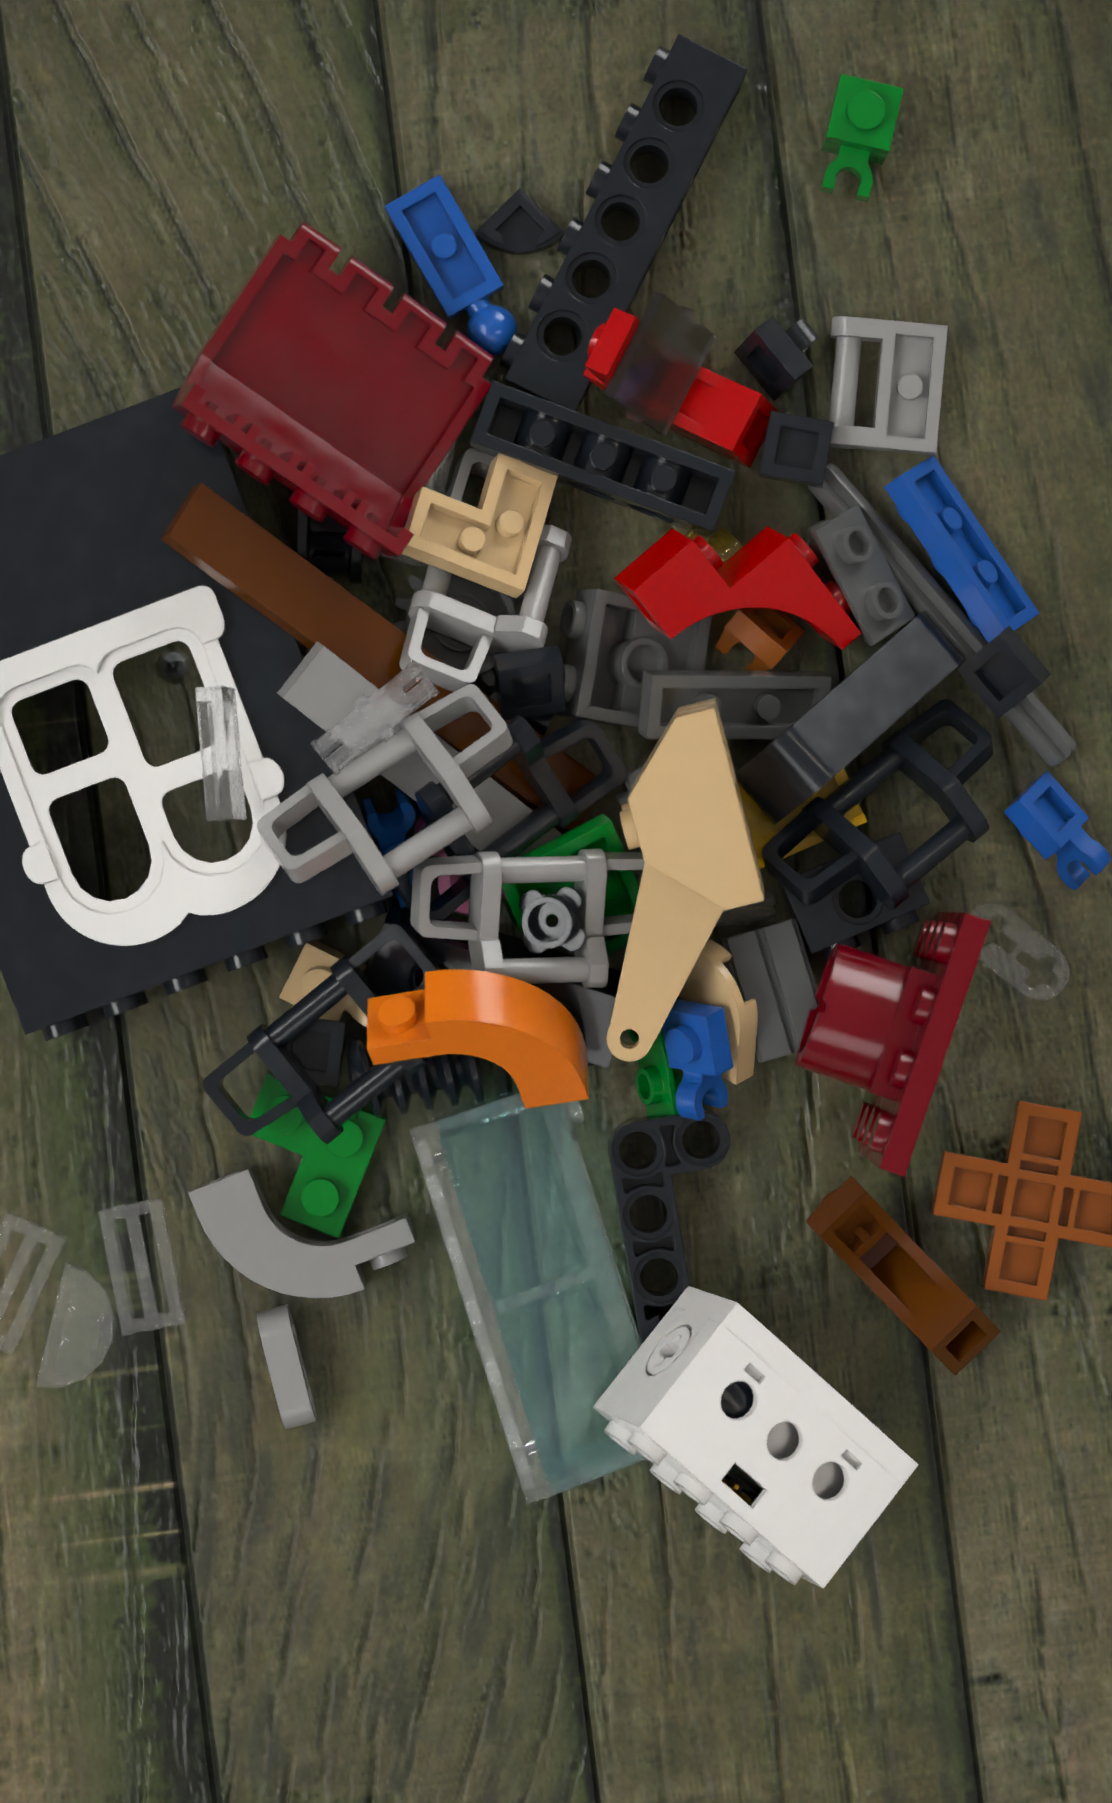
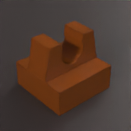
(764, 632)

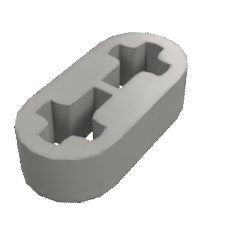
(286, 1366)

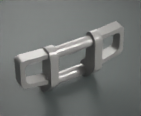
(469, 625)
(452, 773)
(482, 930)

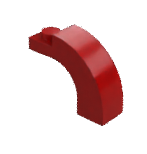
(715, 410)

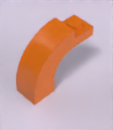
(486, 1019)

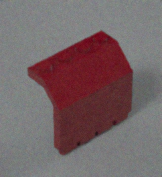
(333, 389)

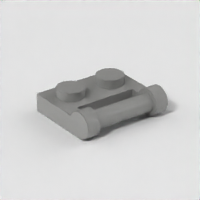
(905, 389)

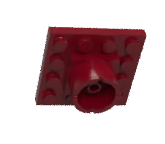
(891, 1030)

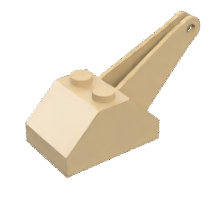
(696, 865)

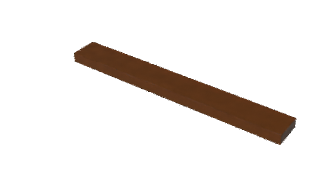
(319, 609)

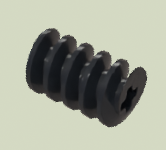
(441, 1072)

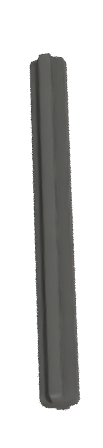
(926, 595)

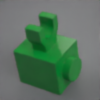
(859, 130)

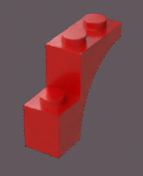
(687, 581)

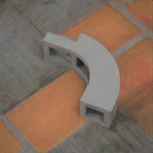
(272, 1255)

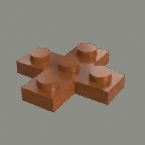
(1027, 1199)

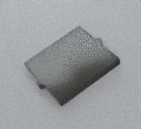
(660, 364)

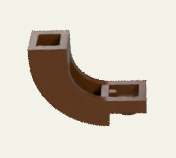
(902, 1275)

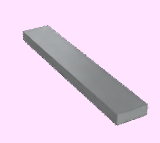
(325, 693)

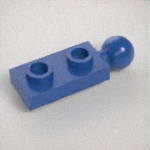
(453, 262)

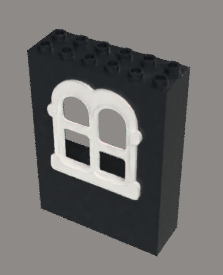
(78, 597)

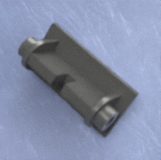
(856, 562)

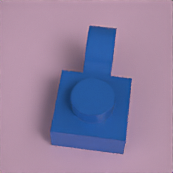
(1053, 825)
(391, 827)
(700, 1047)

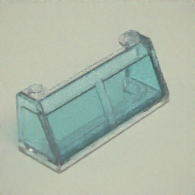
(533, 1280)

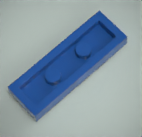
(961, 549)

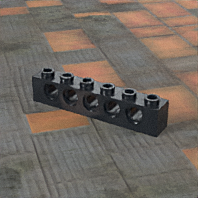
(710, 86)

